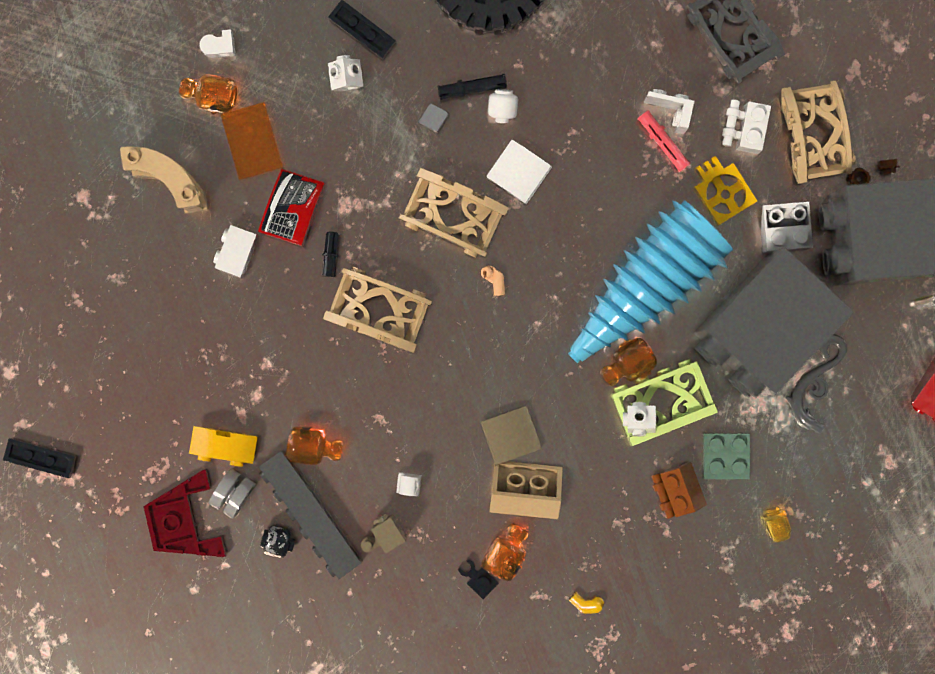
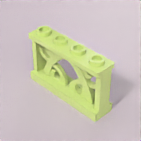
(694, 409)

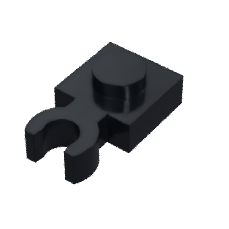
(481, 581)

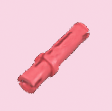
(663, 140)

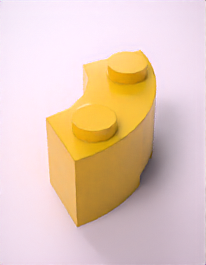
(223, 445)

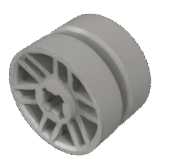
(232, 493)

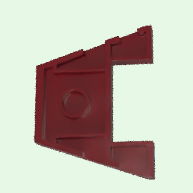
(173, 524)

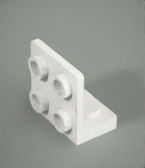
(679, 102)

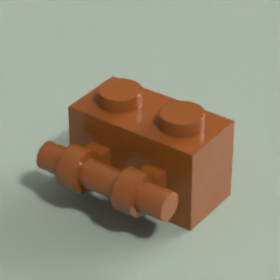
(679, 490)

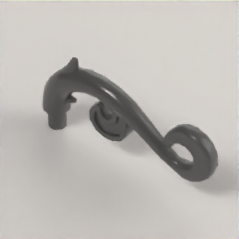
(812, 377)

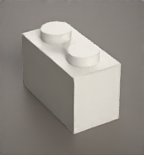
(236, 251)

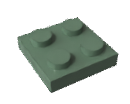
(726, 456)

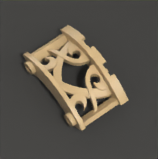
(801, 159)
(159, 166)
(436, 186)
(396, 334)

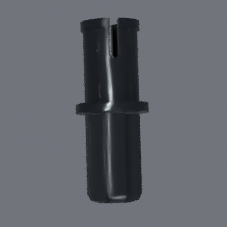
(330, 254)

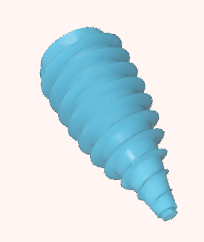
(654, 278)

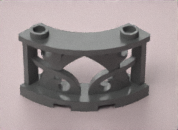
(766, 38)

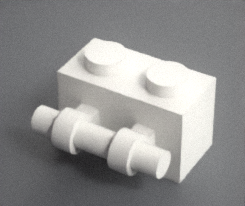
(752, 127)

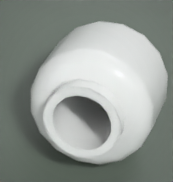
(503, 105)

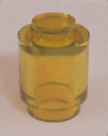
(777, 524)

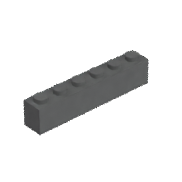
(310, 514)

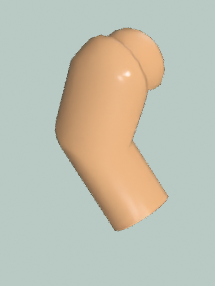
(495, 277)

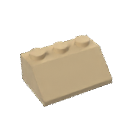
(526, 490)

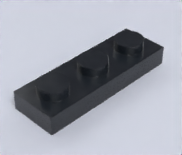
(362, 29)
(39, 458)

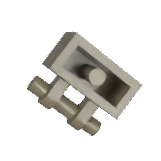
(387, 535)

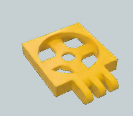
(713, 175)

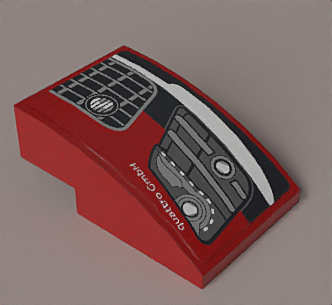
(291, 207)

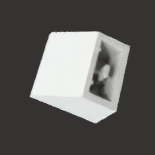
(786, 227)

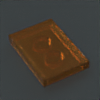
(252, 141)

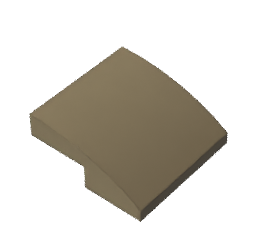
(511, 435)

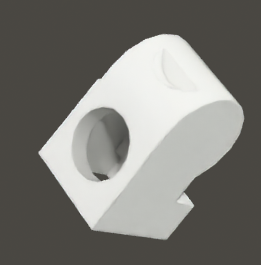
(218, 46)
(408, 484)

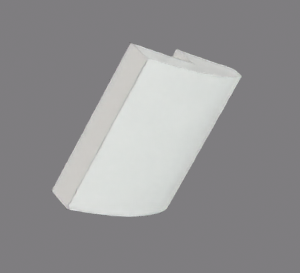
(519, 171)

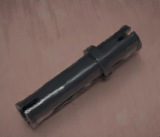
(471, 86)

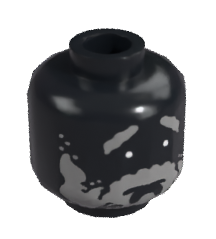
(277, 541)

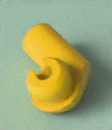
(588, 606)

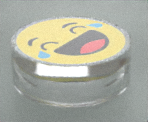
(925, 302)

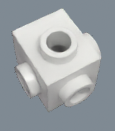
(345, 73)
(640, 410)

